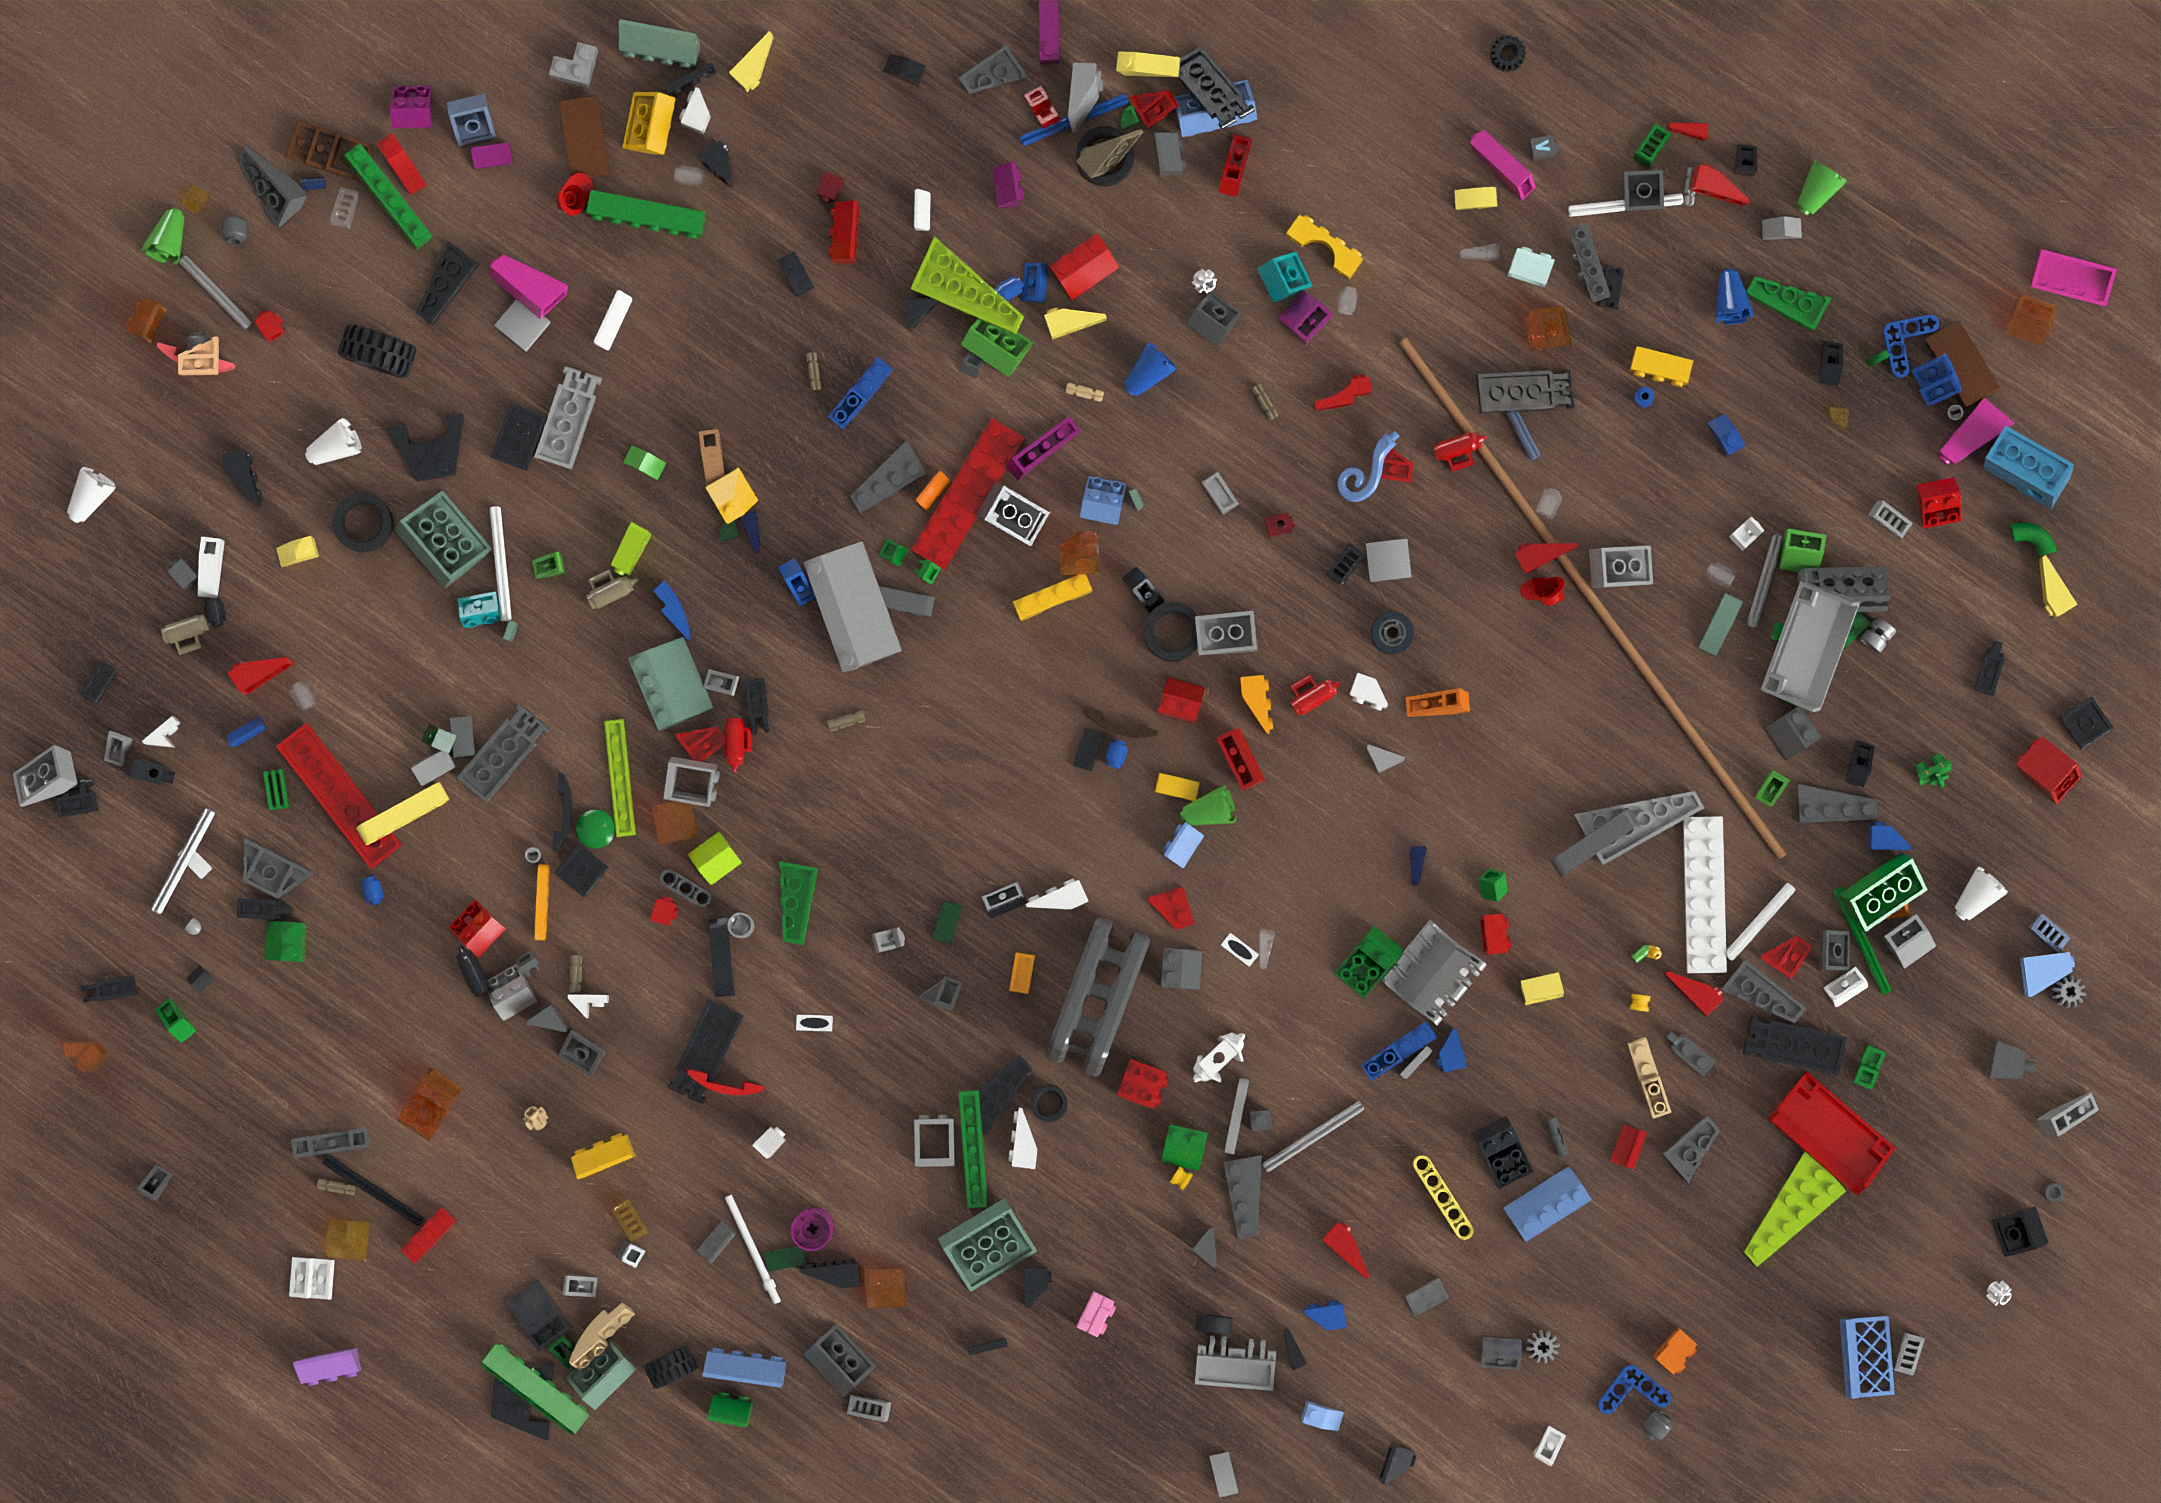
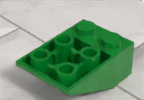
(1369, 961)

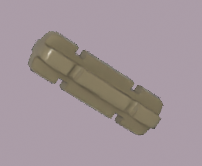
(813, 371)
(1264, 402)
(846, 720)
(575, 973)
(336, 1187)

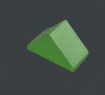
(644, 462)
(548, 566)
(1772, 788)

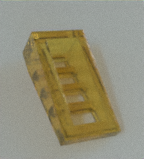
(617, 1208)

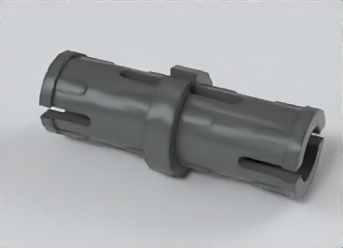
(1557, 1137)

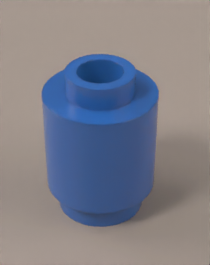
(1010, 288)
(1639, 402)
(1116, 754)
(372, 890)

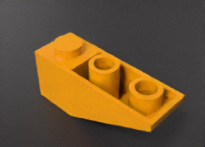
(1254, 696)

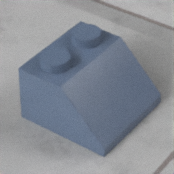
(471, 119)

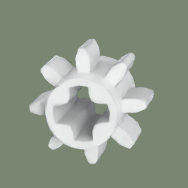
(1204, 281)
(1999, 1293)

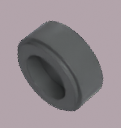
(2053, 1192)

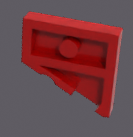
(1153, 106)
(1396, 467)
(702, 743)
(1173, 907)
(1788, 956)

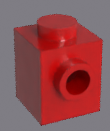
(270, 325)
(664, 911)

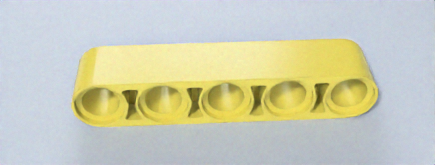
(402, 813)
(1444, 1207)

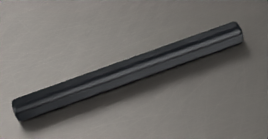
(373, 1190)

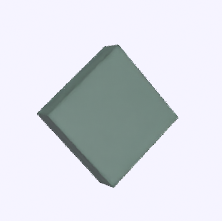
(1136, 499)
(510, 631)

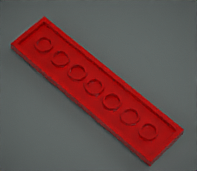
(967, 494)
(335, 792)

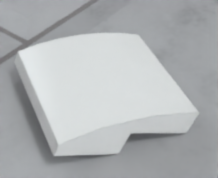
(311, 1278)

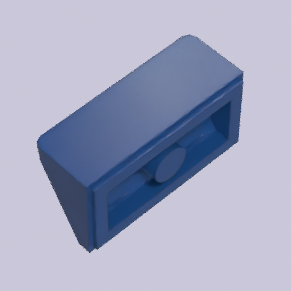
(1035, 282)
(246, 732)

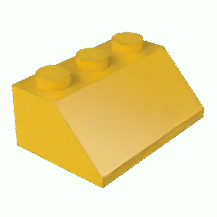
(649, 122)
(602, 1156)

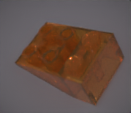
(430, 1104)

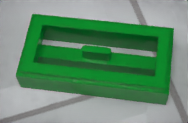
(276, 792)

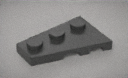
(1690, 1148)

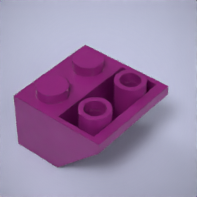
(411, 107)
(1006, 185)
(1305, 317)

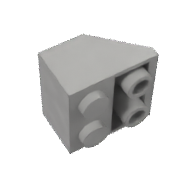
(1909, 940)
(510, 992)

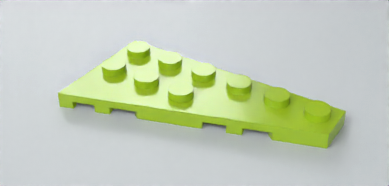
(958, 286)
(1800, 1200)

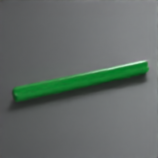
(1865, 947)

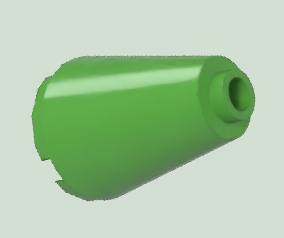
(1819, 188)
(166, 238)
(1210, 809)

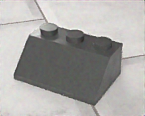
(839, 1360)

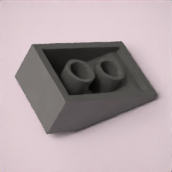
(1013, 513)

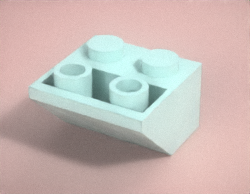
(1531, 266)

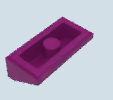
(491, 155)

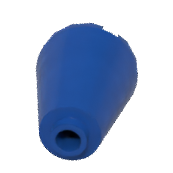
(1732, 299)
(1148, 370)

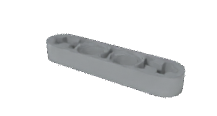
(1236, 1116)

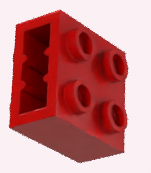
(1142, 1084)

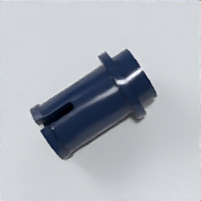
(313, 183)

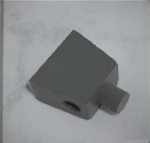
(2008, 1062)

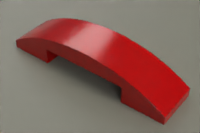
(745, 1089)

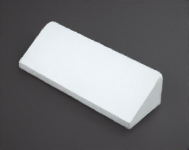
(612, 320)

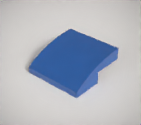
(1937, 379)

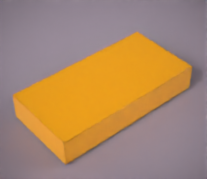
(1022, 973)

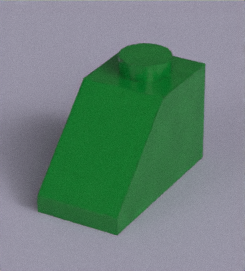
(175, 1020)

